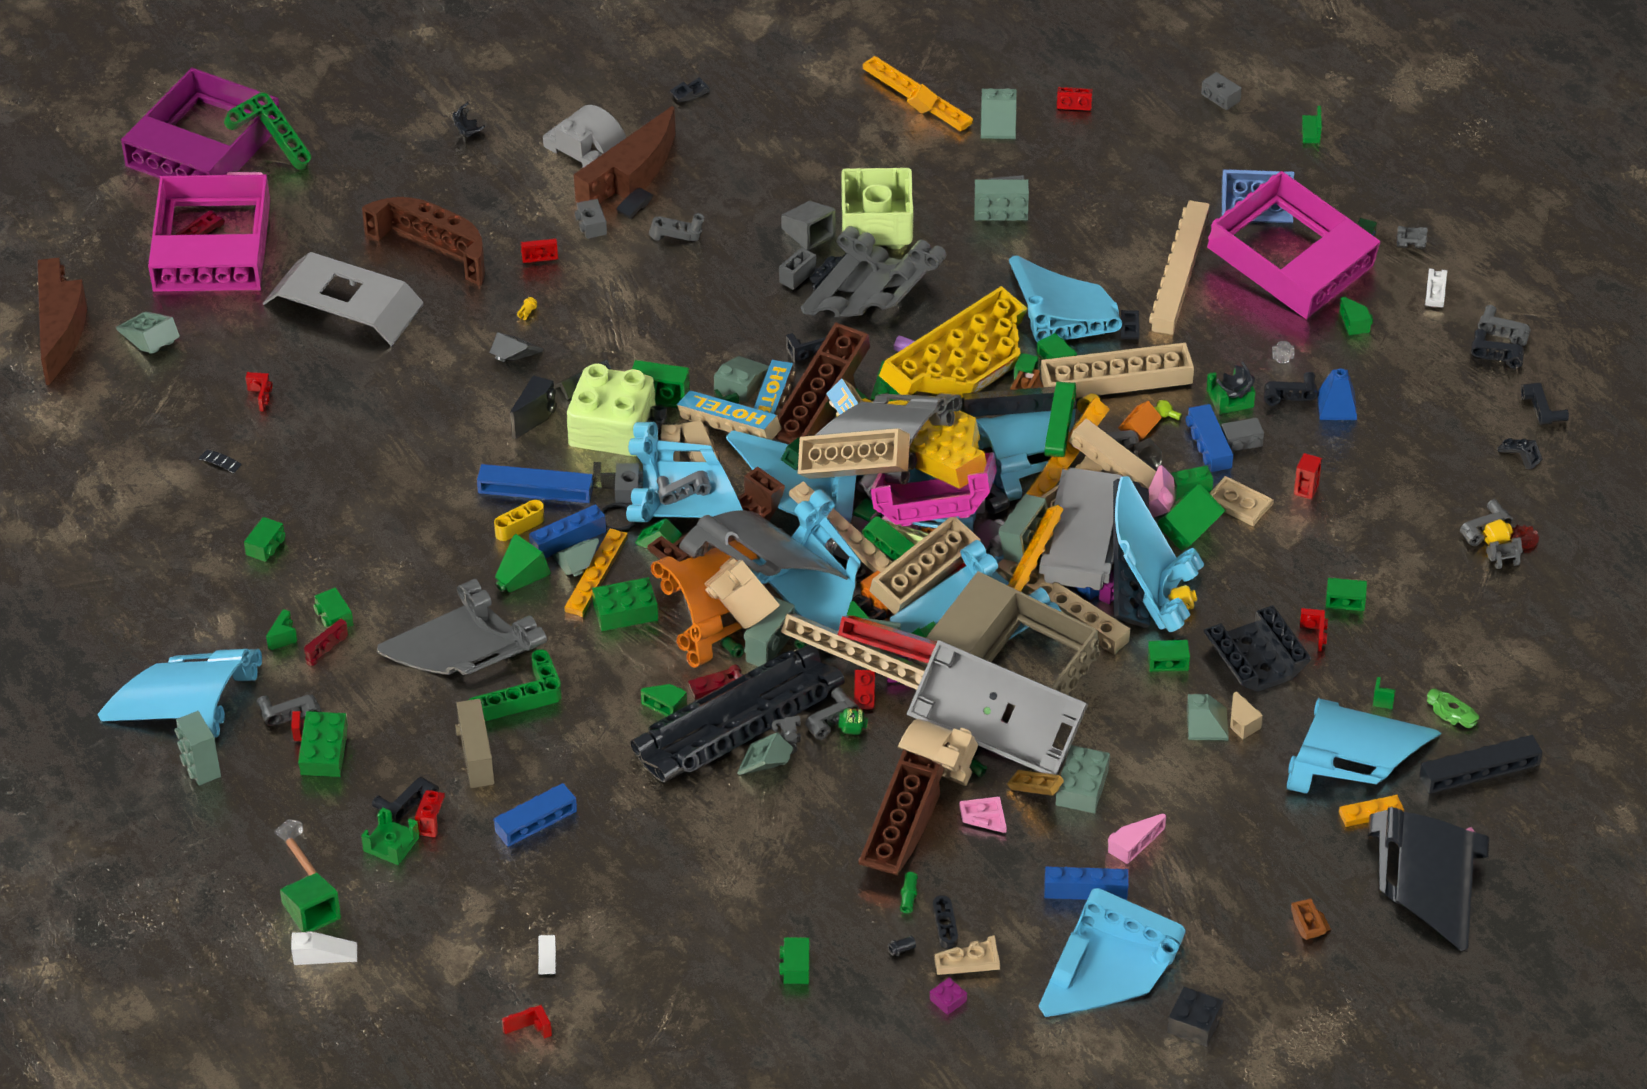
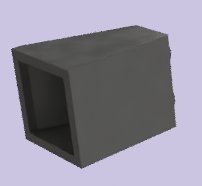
(810, 224)

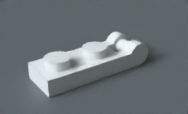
(1436, 288)

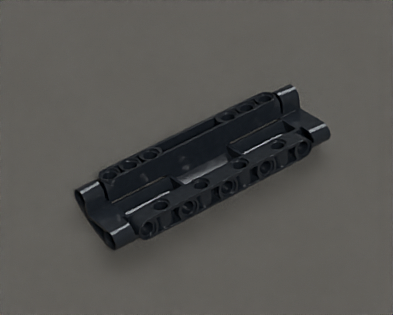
(735, 713)

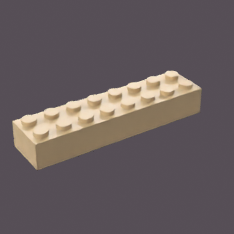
(1121, 370)

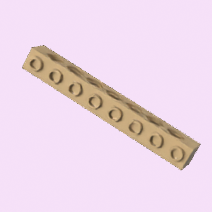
(1111, 633)

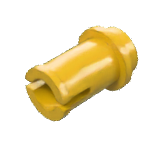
(529, 305)

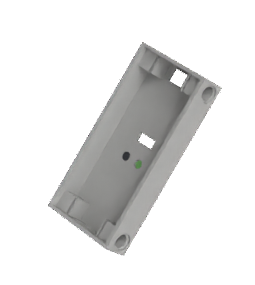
(973, 695)

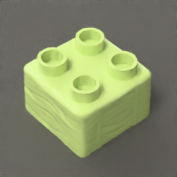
(879, 204)
(608, 407)

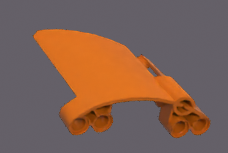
(705, 612)

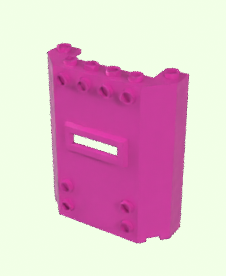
(933, 497)

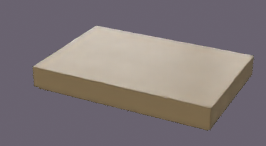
(1241, 500)

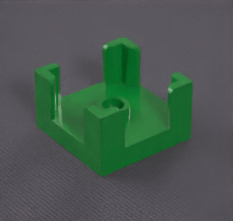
(1221, 400)
(390, 839)

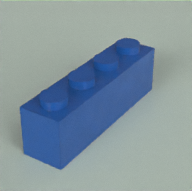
(1209, 438)
(569, 531)
(535, 814)
(1079, 882)

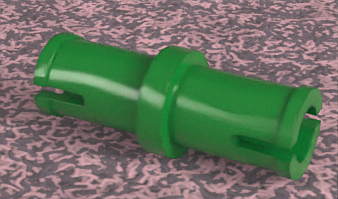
(909, 892)

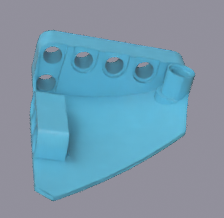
(1111, 955)

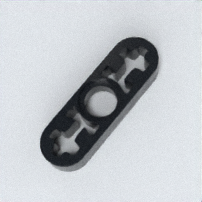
(943, 929)

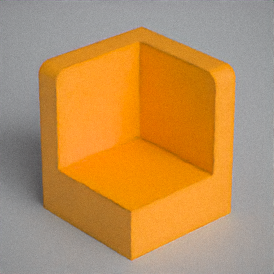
(922, 98)

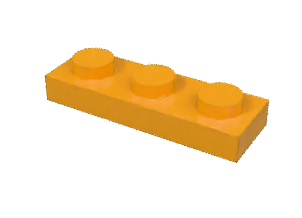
(1359, 812)

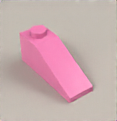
(1161, 492)
(1134, 837)

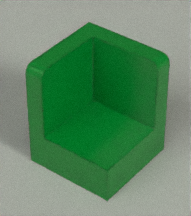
(1025, 363)
(1383, 696)

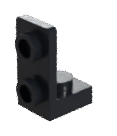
(802, 351)
(1527, 448)

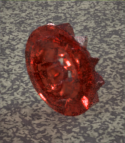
(1527, 541)

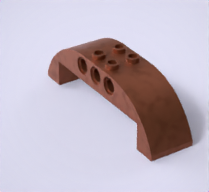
(431, 226)
(760, 496)

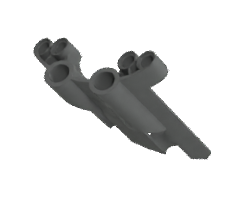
(868, 272)

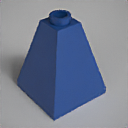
(1337, 397)

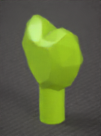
(1165, 409)

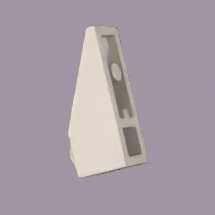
(321, 948)

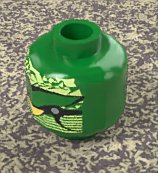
(852, 721)

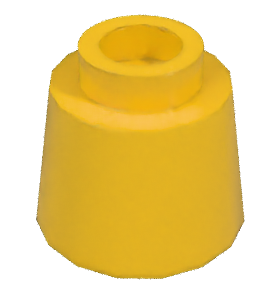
(1085, 401)

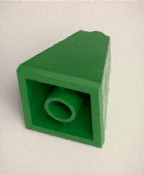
(521, 566)

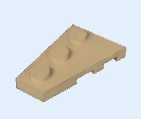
(974, 958)

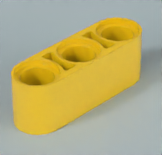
(519, 520)

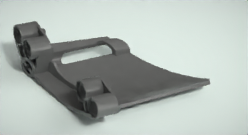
(909, 418)
(758, 536)
(463, 637)

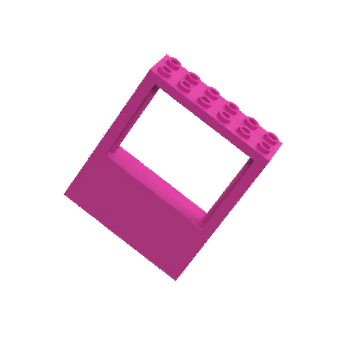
(209, 260)
(1315, 274)

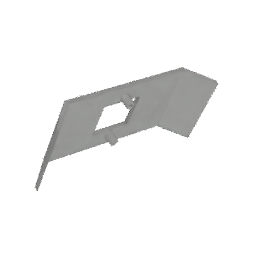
(379, 302)

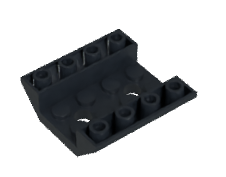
(1271, 647)

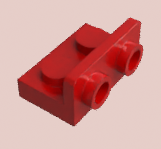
(1074, 98)
(539, 250)

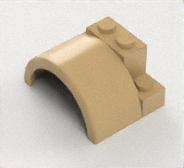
(741, 593)
(929, 742)

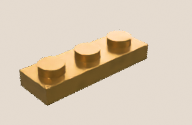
(1035, 782)

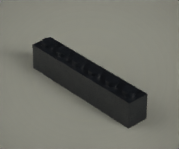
(1009, 401)
(1480, 764)

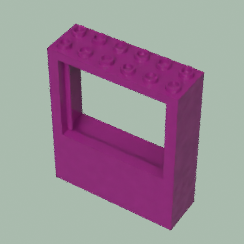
(166, 150)

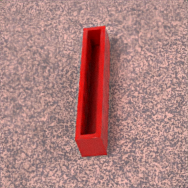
(886, 638)

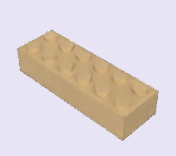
(853, 453)
(922, 565)

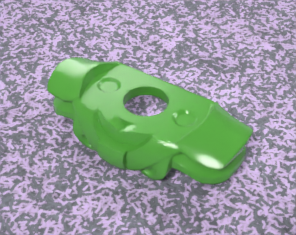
(1463, 714)

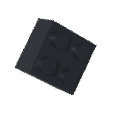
(1195, 1016)

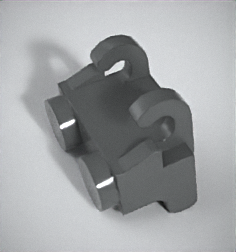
(1411, 236)
(1504, 551)
(788, 730)

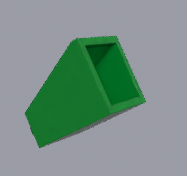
(1190, 517)
(311, 902)

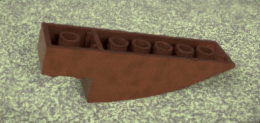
(629, 163)
(60, 315)
(808, 404)
(903, 813)

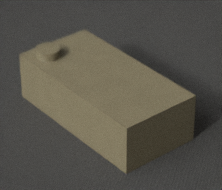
(475, 743)

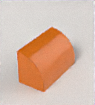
(1141, 420)

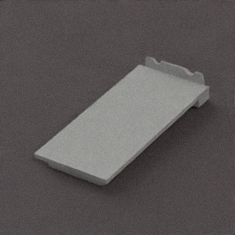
(1083, 539)

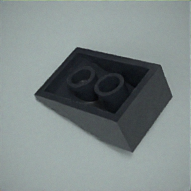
(533, 406)

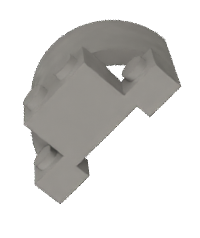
(582, 129)

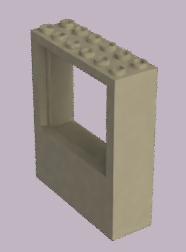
(991, 612)

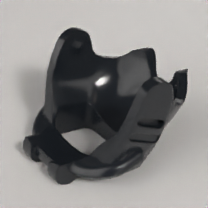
(465, 126)
(1239, 380)

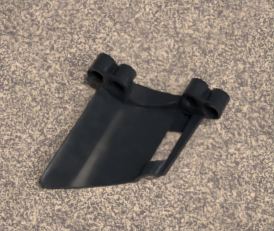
(1432, 868)

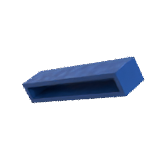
(535, 483)

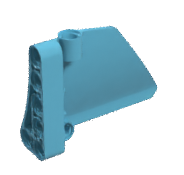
(1064, 303)
(767, 456)

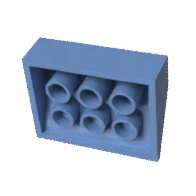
(1239, 183)

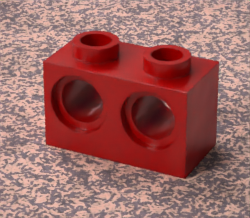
(1307, 476)

